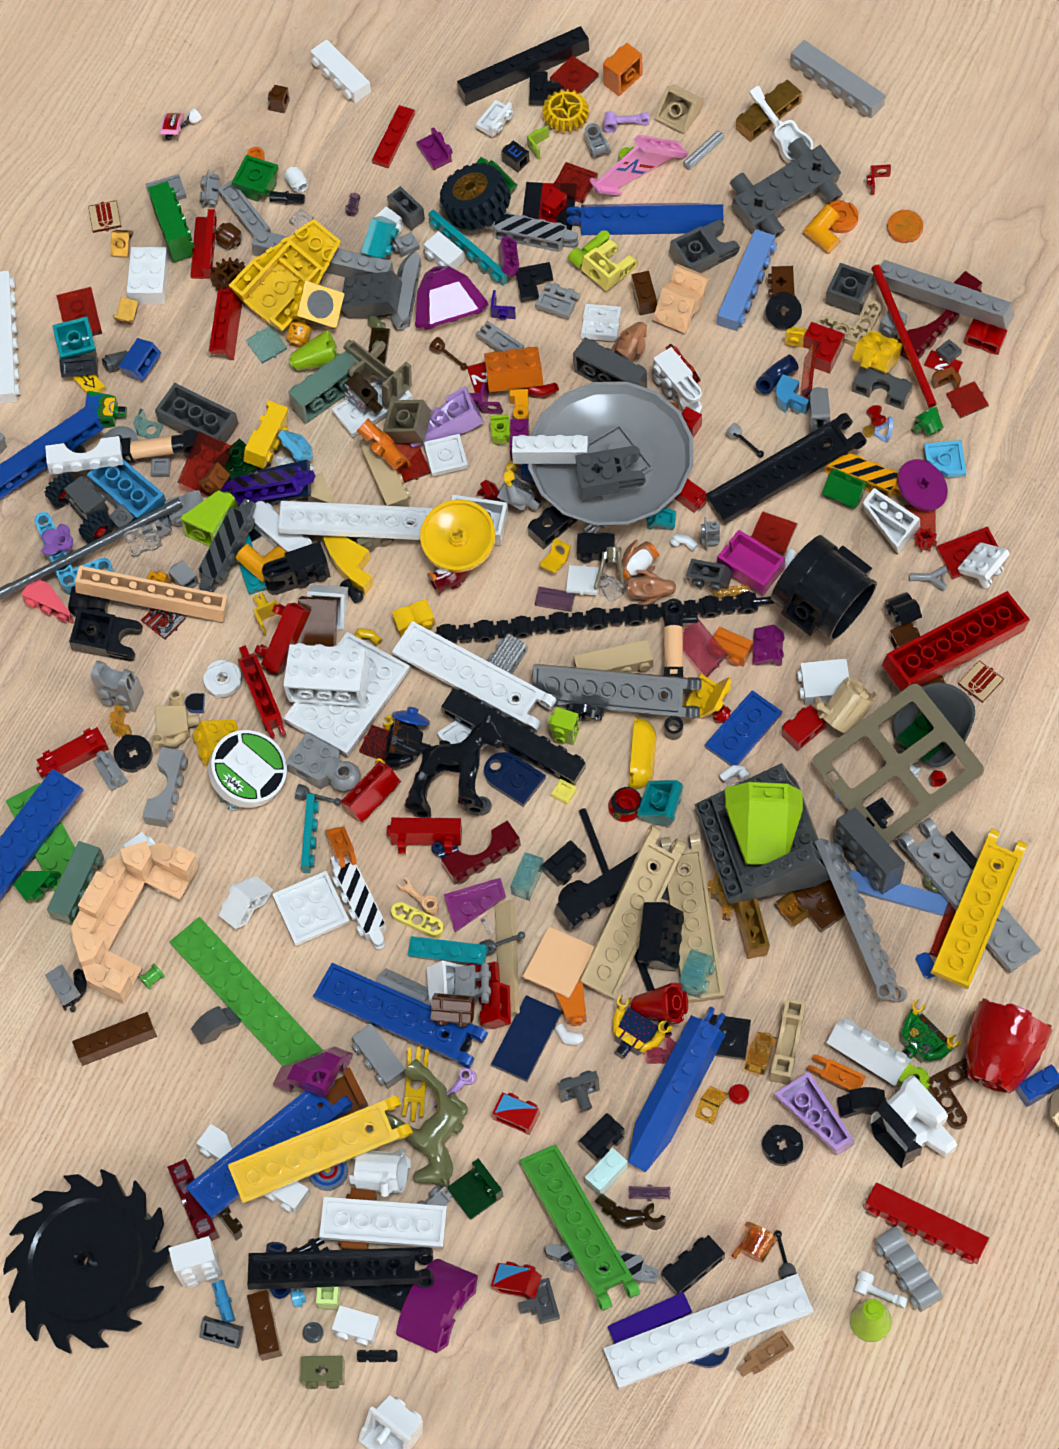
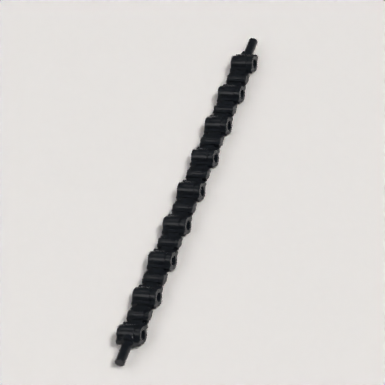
(598, 618)

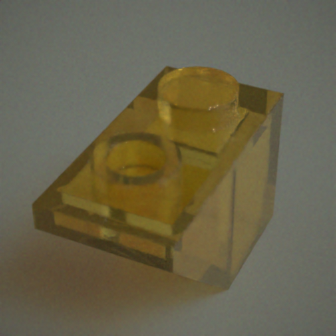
(760, 1052)

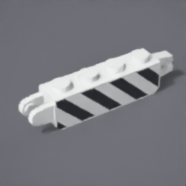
(360, 901)

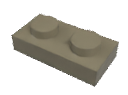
(372, 543)

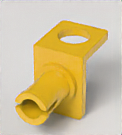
(263, 611)

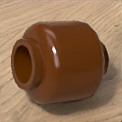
(228, 235)

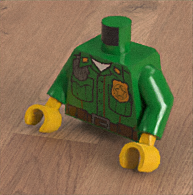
(923, 1038)

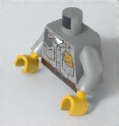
(515, 491)

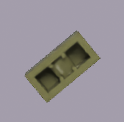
(313, 1365)

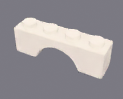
(105, 454)

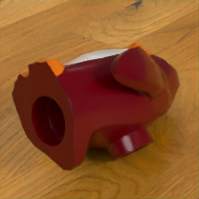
(442, 579)

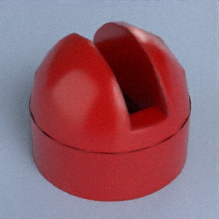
(938, 778)

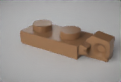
(766, 1354)

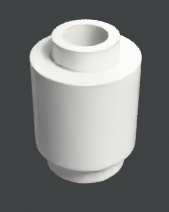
(296, 179)

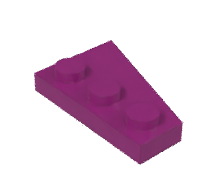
(473, 901)

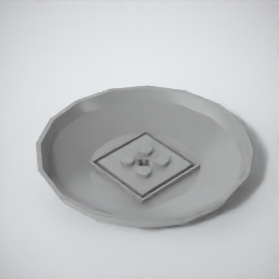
(615, 418)

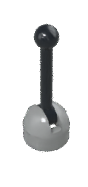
(735, 432)

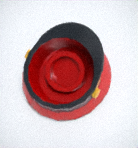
(625, 804)

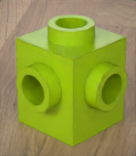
(919, 1073)

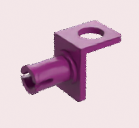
(482, 399)

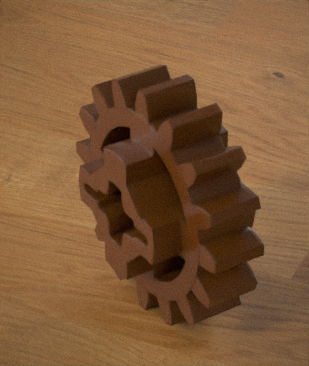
(225, 273)

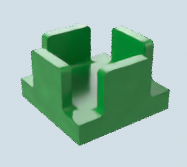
(255, 177)

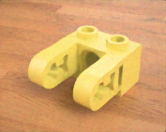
(603, 271)

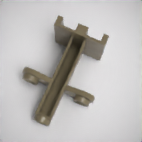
(394, 383)

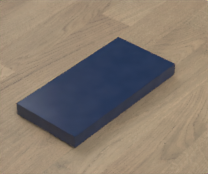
(526, 1038)

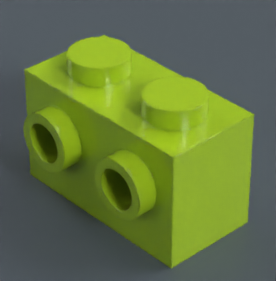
(564, 726)

